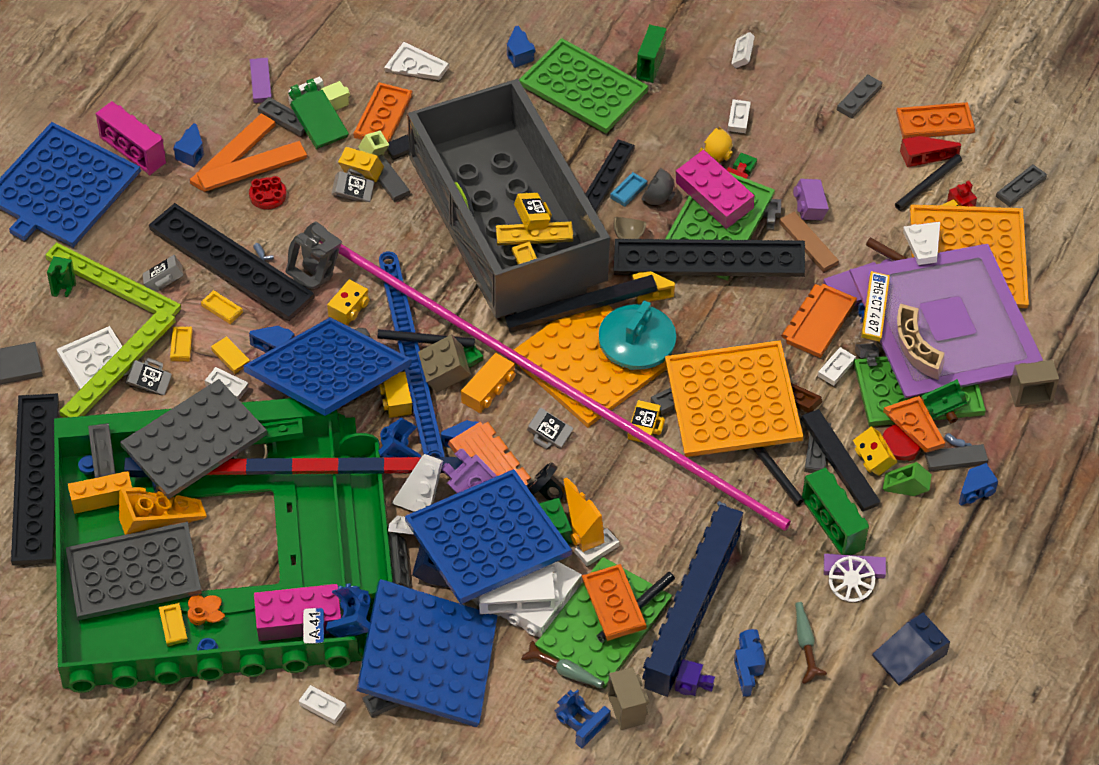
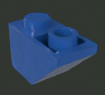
(519, 49)
(189, 147)
(978, 483)

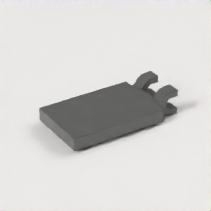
(19, 363)

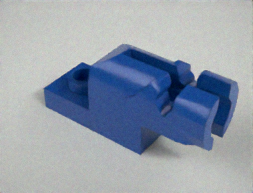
(749, 660)

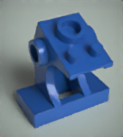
(395, 439)
(355, 606)
(572, 705)

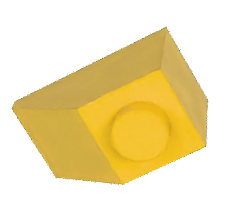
(665, 288)

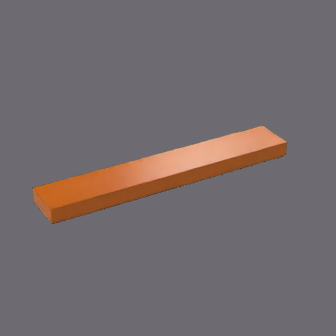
(238, 146)
(252, 166)

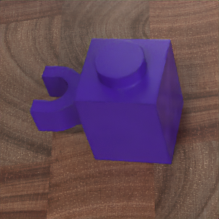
(691, 678)

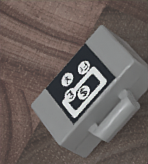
(352, 186)
(163, 274)
(149, 377)
(549, 429)

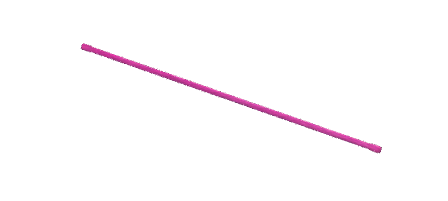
(773, 516)

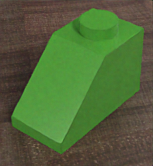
(908, 480)

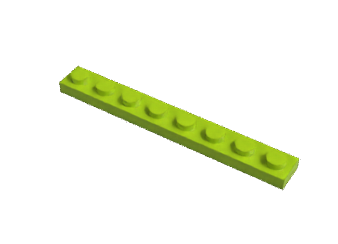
(115, 282)
(118, 365)

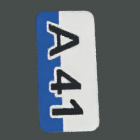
(313, 625)

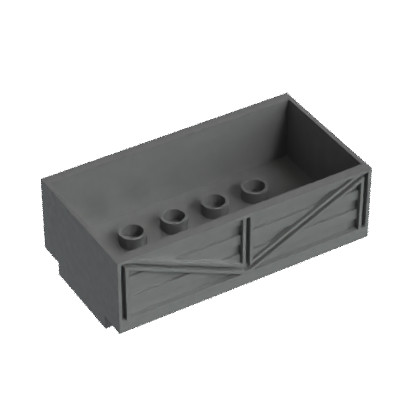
(498, 151)

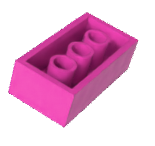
(131, 137)
(715, 189)
(282, 611)

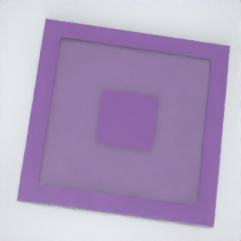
(961, 312)

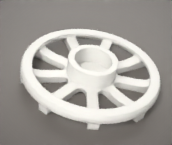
(852, 578)

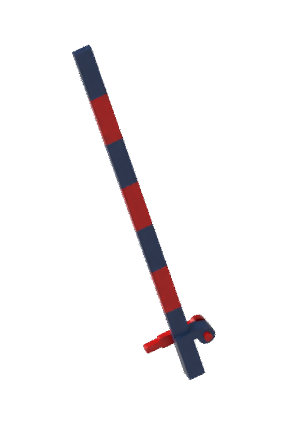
(308, 466)

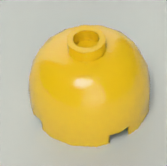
(719, 145)

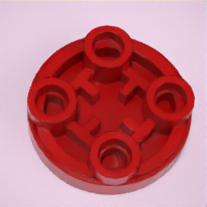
(267, 192)
(900, 443)

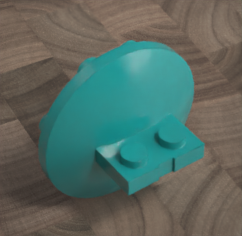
(637, 336)

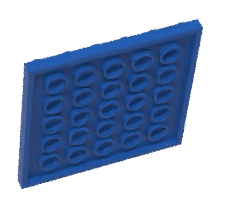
(64, 183)
(327, 366)
(488, 536)
(427, 653)

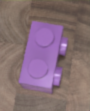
(810, 199)

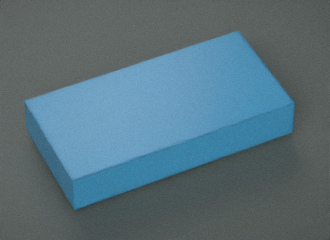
(628, 189)

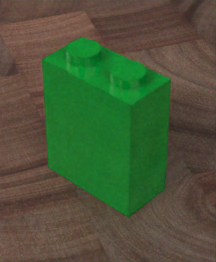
(651, 53)

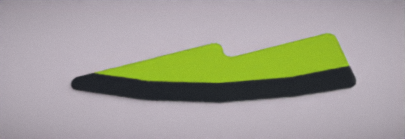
(464, 194)

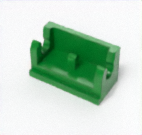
(61, 276)
(944, 399)

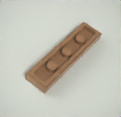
(813, 245)

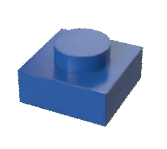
(22, 228)

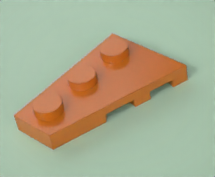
(916, 423)

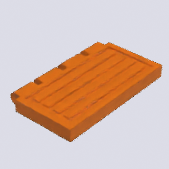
(819, 319)
(480, 442)

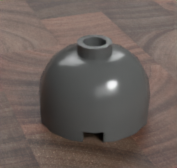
(659, 189)

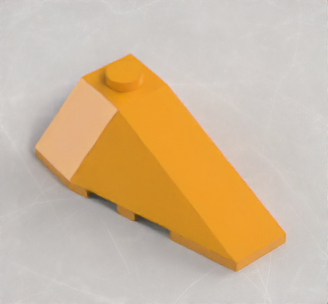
(149, 510)
(584, 518)

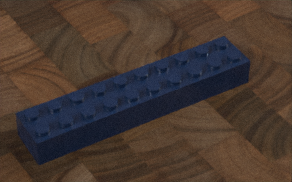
(692, 600)

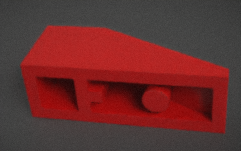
(926, 150)

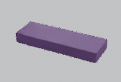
(260, 79)
(877, 563)

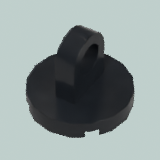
(545, 480)

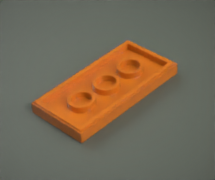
(383, 111)
(935, 120)
(614, 602)

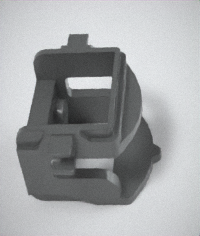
(310, 244)

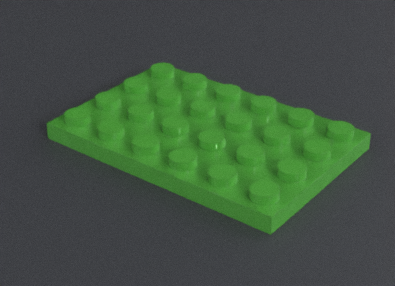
(583, 85)
(698, 224)
(881, 389)
(576, 626)

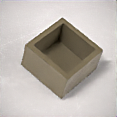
(444, 363)
(1033, 383)
(627, 698)

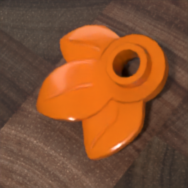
(204, 609)

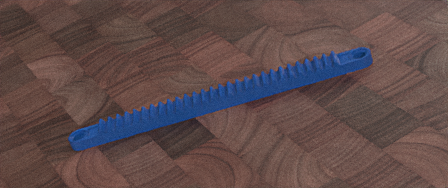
(418, 387)

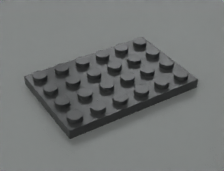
(193, 438)
(133, 571)

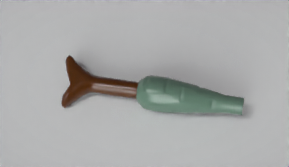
(806, 641)
(564, 666)

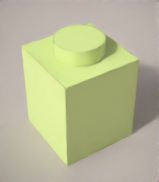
(337, 95)
(374, 143)

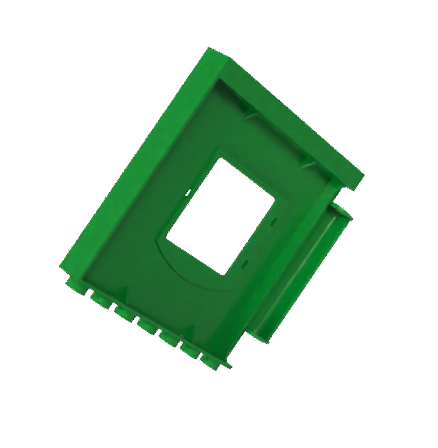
(333, 532)

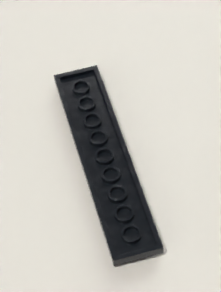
(710, 257)
(232, 261)
(34, 480)

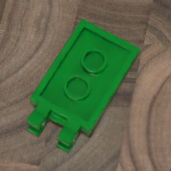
(317, 115)

